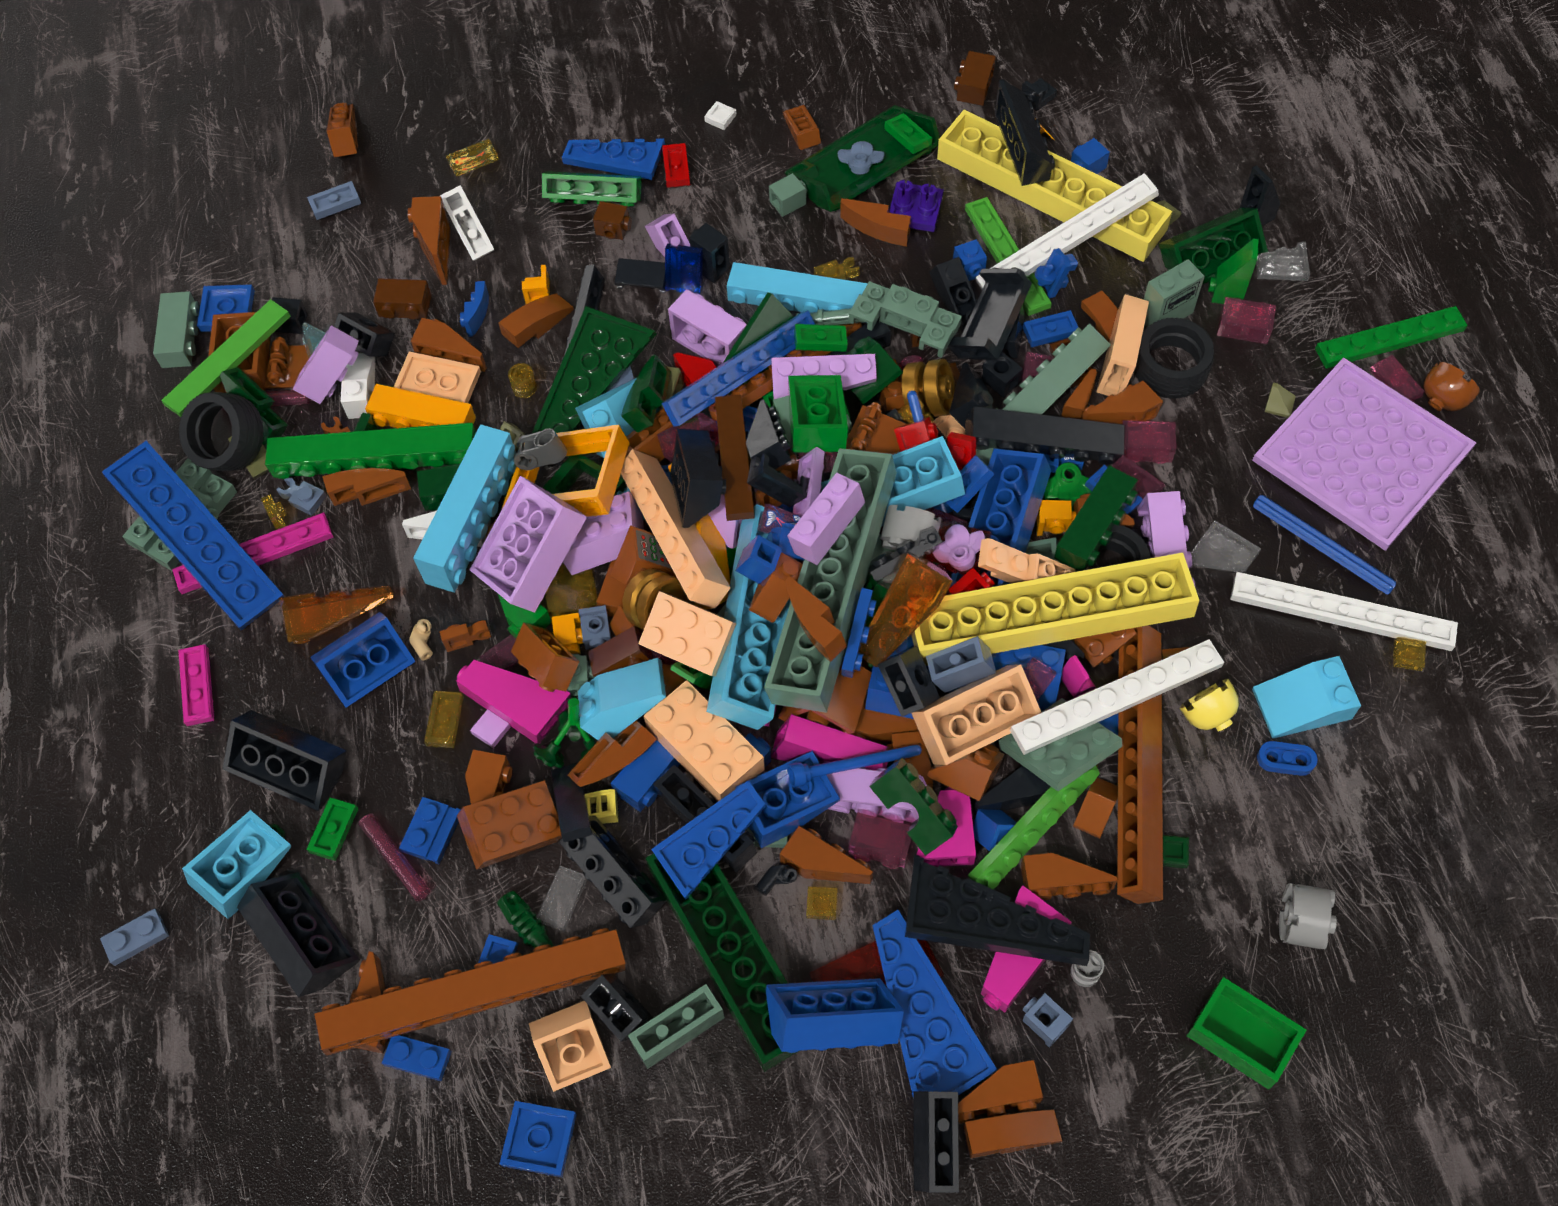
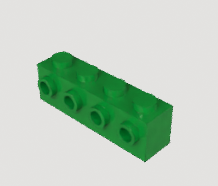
(594, 187)

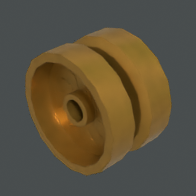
(932, 383)
(643, 591)

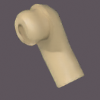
(419, 638)

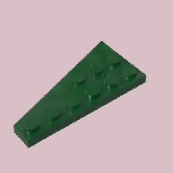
(592, 364)

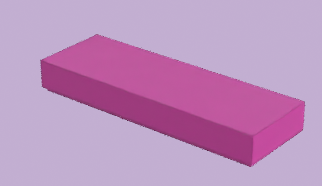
(196, 685)

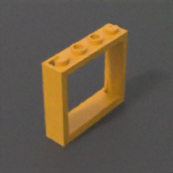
(585, 441)

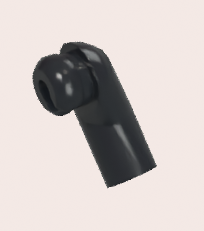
(776, 875)

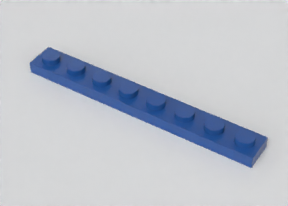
(733, 371)

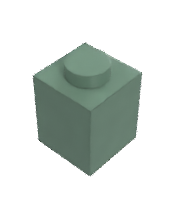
(787, 194)

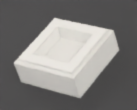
(720, 115)

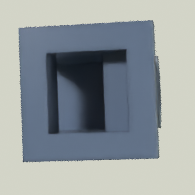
(594, 626)
(1058, 1018)

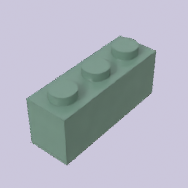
(176, 329)
(676, 1026)

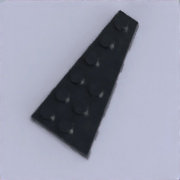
(978, 917)

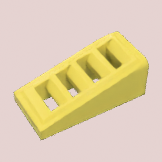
(600, 797)

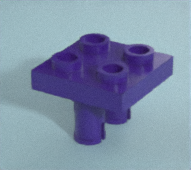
(918, 202)

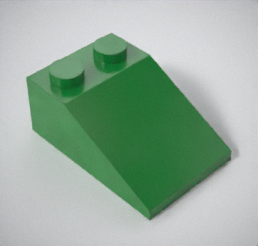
(817, 413)

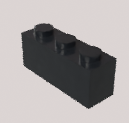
(936, 1142)

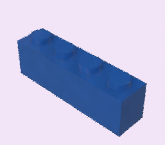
(636, 780)

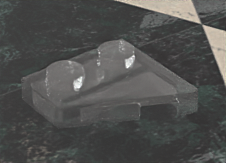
(1284, 264)
(1224, 550)

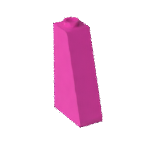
(513, 698)
(802, 736)
(1012, 972)

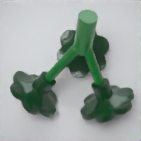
(569, 727)

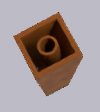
(844, 704)

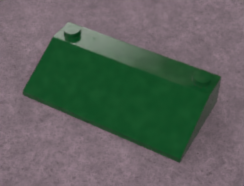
(831, 180)

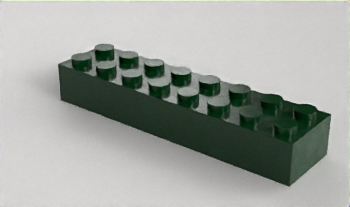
(730, 953)

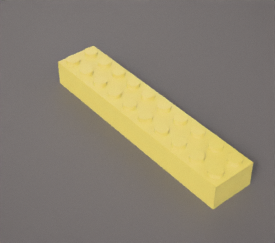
(981, 152)
(1063, 606)

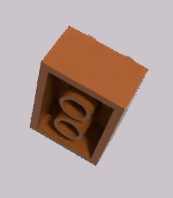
(256, 364)
(510, 824)

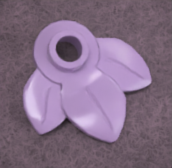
(959, 547)

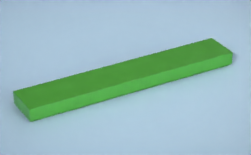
(1002, 246)
(227, 356)

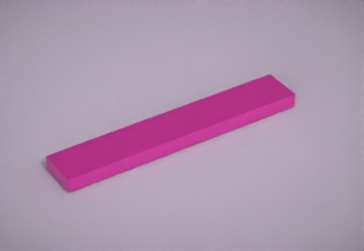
(271, 546)

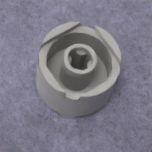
(906, 526)
(1307, 916)

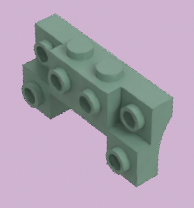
(907, 312)
(207, 487)

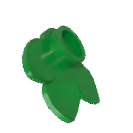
(1065, 488)

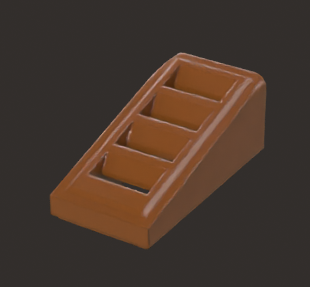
(804, 128)
(1080, 397)

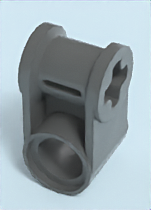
(541, 448)

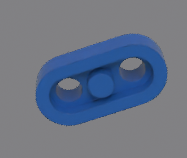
(1285, 757)

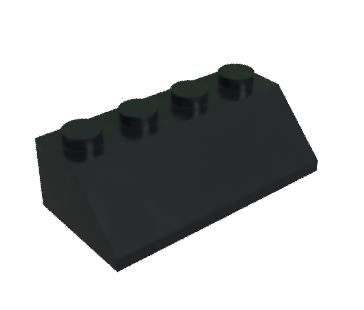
(1022, 135)
(696, 475)
(283, 759)
(297, 933)

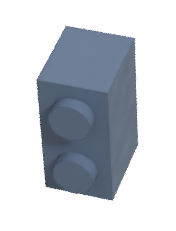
(961, 664)

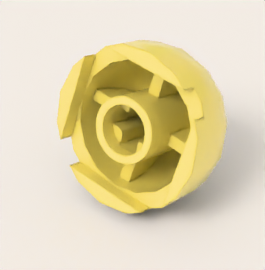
(1212, 707)

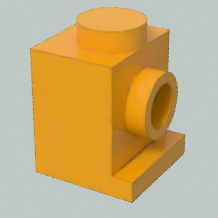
(1054, 516)
(568, 631)

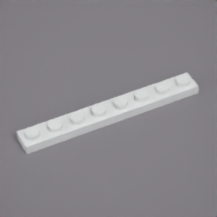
(1081, 226)
(1344, 611)
(1116, 696)

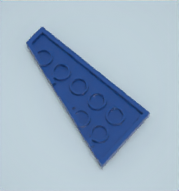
(934, 1034)

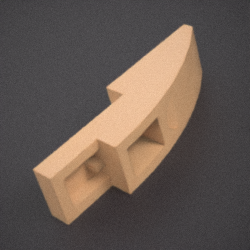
(1016, 566)

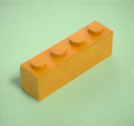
(412, 409)

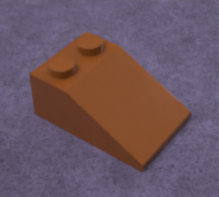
(433, 232)

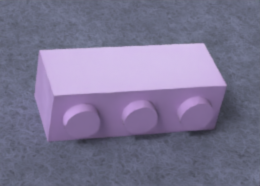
(326, 365)
(826, 518)

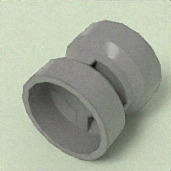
(1095, 967)

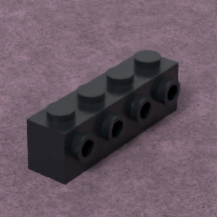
(688, 801)
(615, 875)

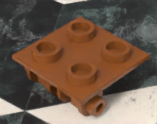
(284, 364)
(874, 431)
(1101, 646)

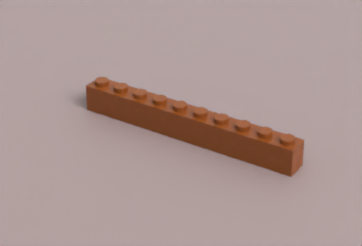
(1140, 780)
(468, 991)

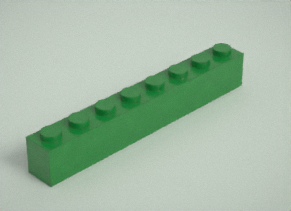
(368, 449)

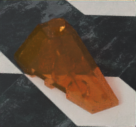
(907, 604)
(311, 616)

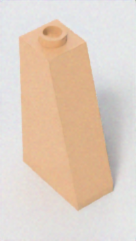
(1124, 347)

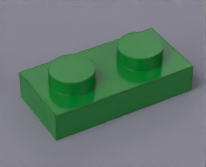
(908, 133)
(820, 337)
(332, 829)

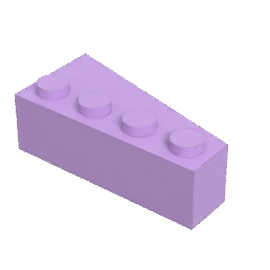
(1164, 524)

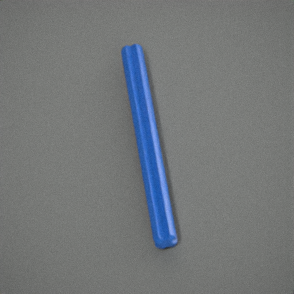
(1325, 544)

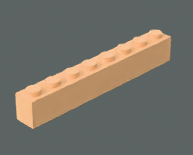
(682, 546)

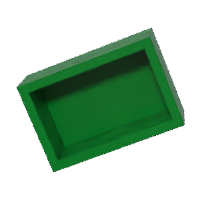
(1246, 1033)

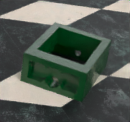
(572, 470)

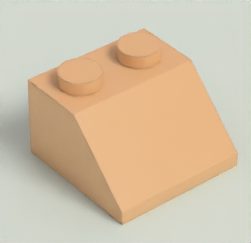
(569, 1045)

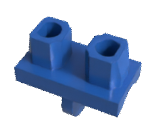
(1054, 273)

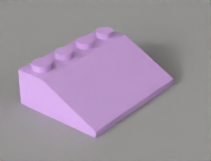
(527, 544)

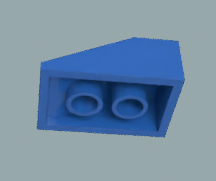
(786, 805)

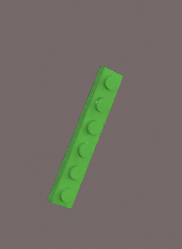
(1029, 830)

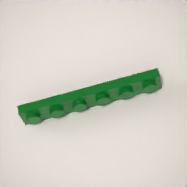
(1391, 336)

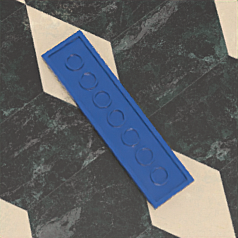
(193, 535)

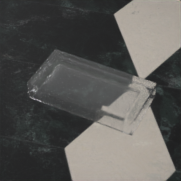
(562, 898)

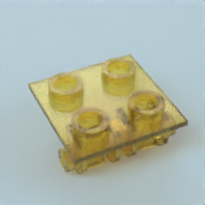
(570, 592)

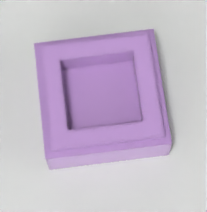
(490, 728)

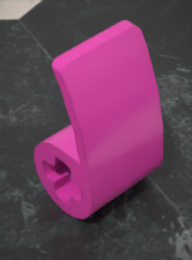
(1076, 678)

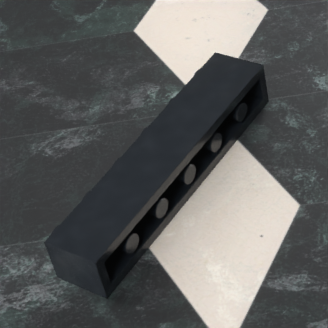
(1045, 435)

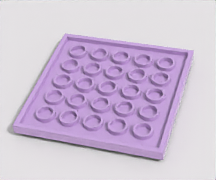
(1364, 453)

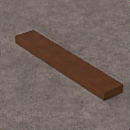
(734, 457)

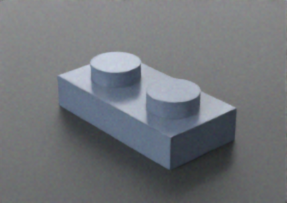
(334, 200)
(134, 937)

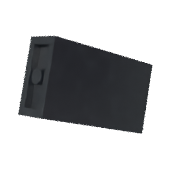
(992, 315)

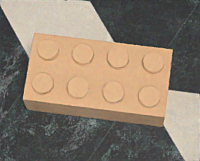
(976, 714)
(703, 742)

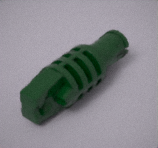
(524, 921)

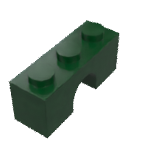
(902, 784)

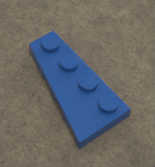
(617, 157)
(702, 842)

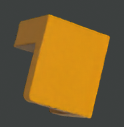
(536, 287)

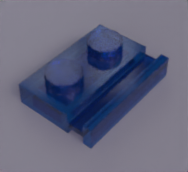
(683, 268)

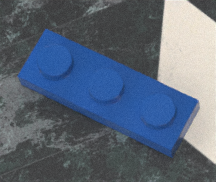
(859, 633)

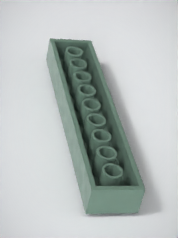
(798, 671)

